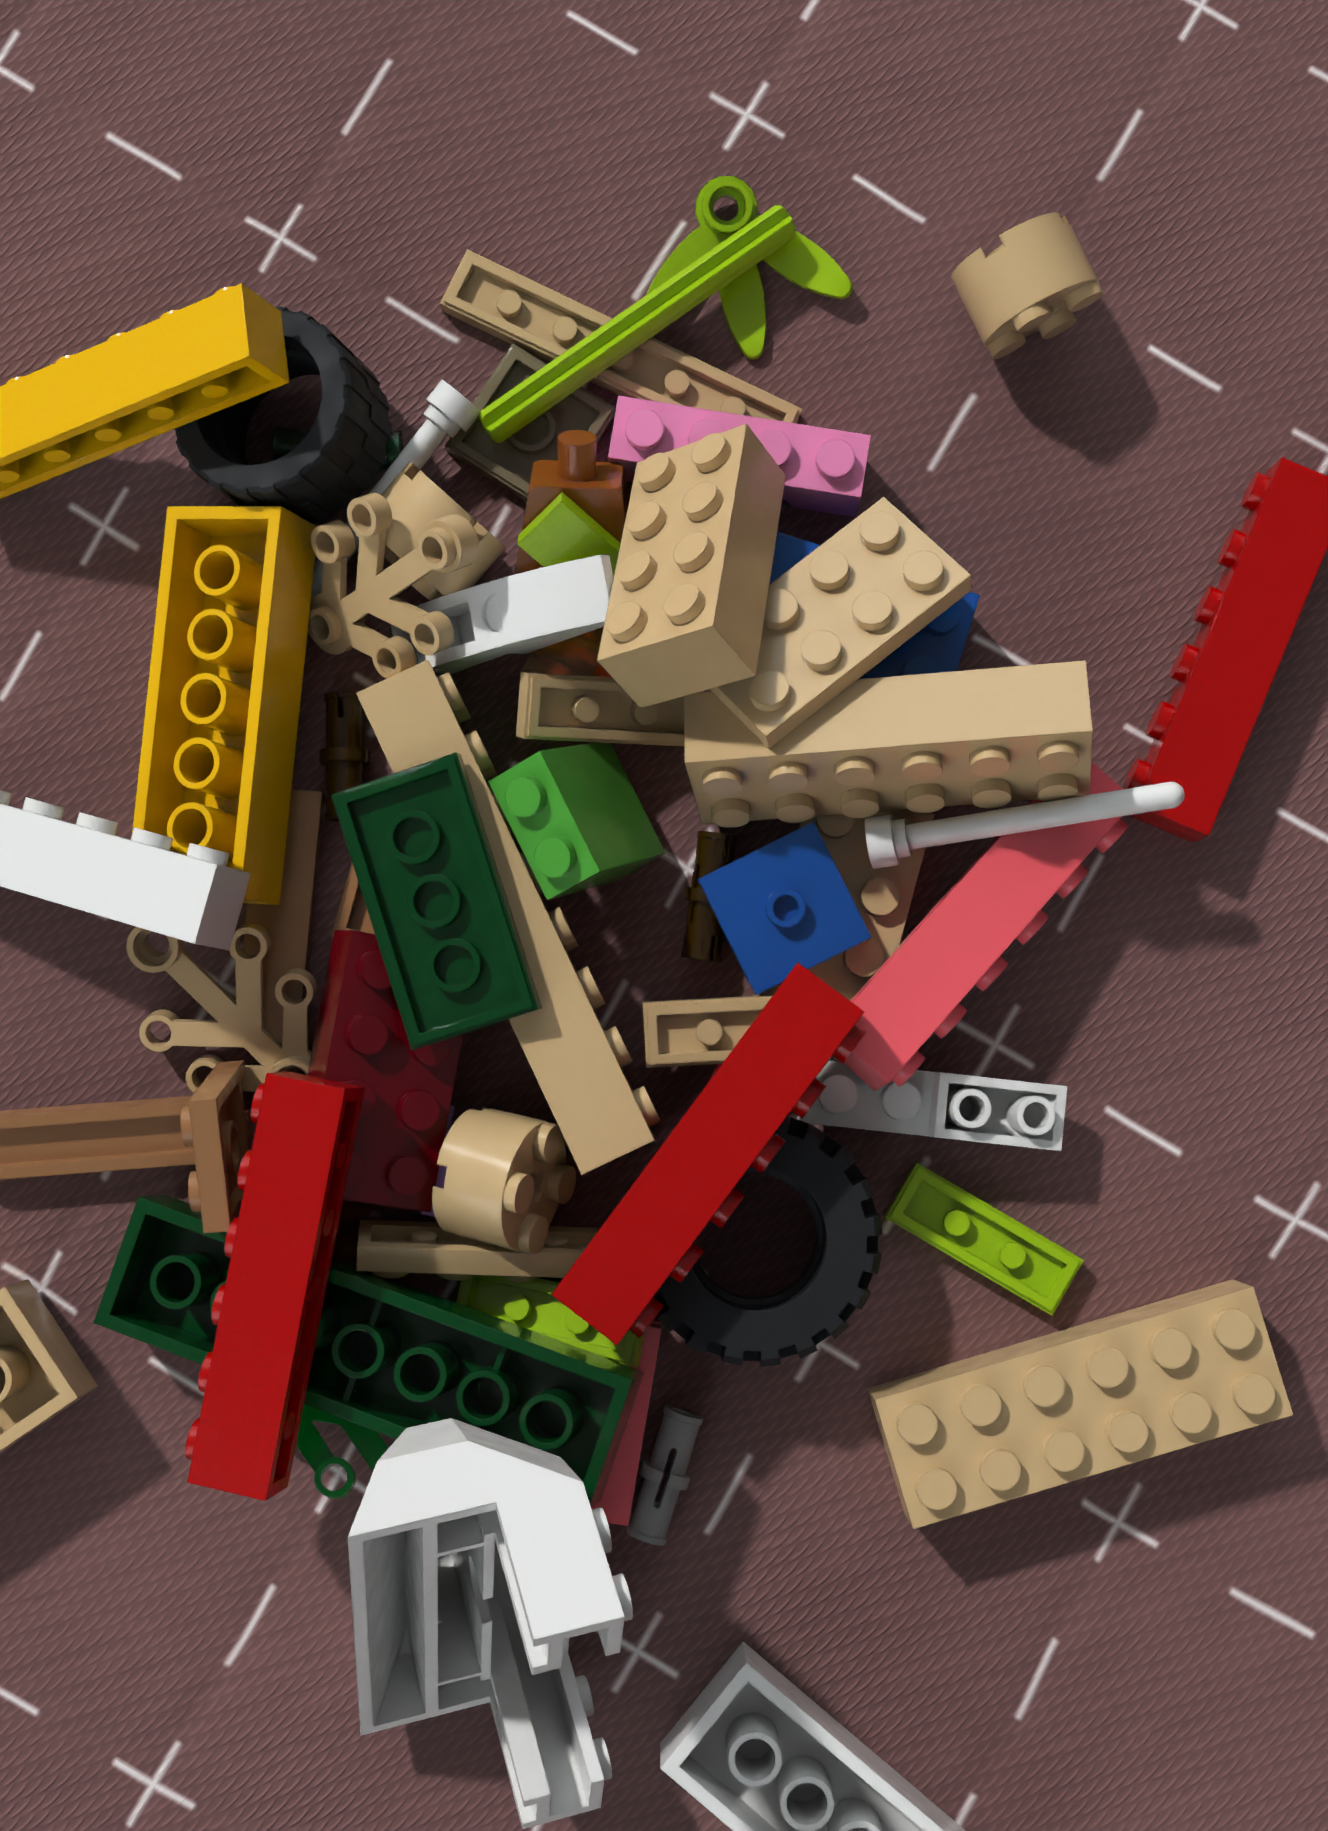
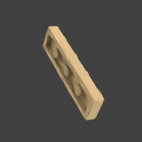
(407, 1247)

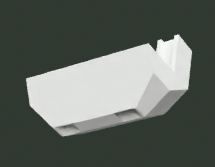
(466, 1594)

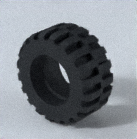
(826, 1291)

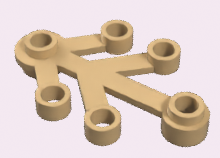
(338, 618)
(236, 1021)

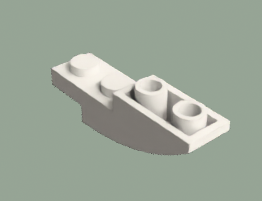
(521, 612)
(944, 1107)

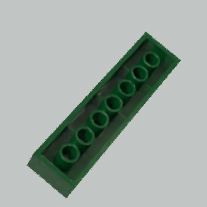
(384, 1348)

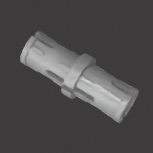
(653, 1517)

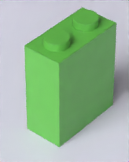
(576, 817)

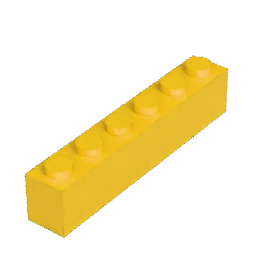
(139, 385)

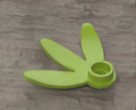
(743, 298)

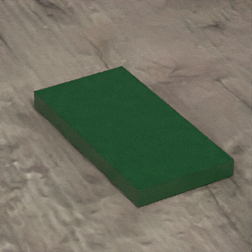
(436, 901)

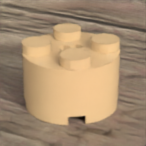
(1027, 284)
(413, 504)
(502, 1179)

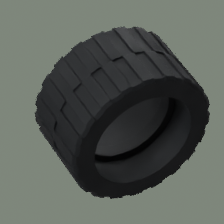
(333, 459)

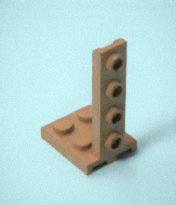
(140, 1134)

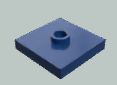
(784, 908)

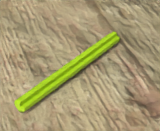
(637, 324)

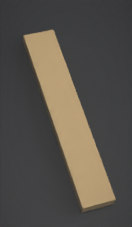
(551, 323)

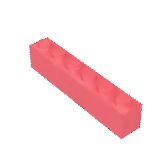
(965, 936)

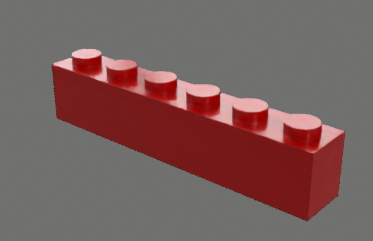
(1237, 646)
(708, 1155)
(273, 1284)

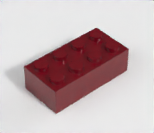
(405, 1090)

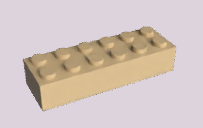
(900, 747)
(1079, 1402)

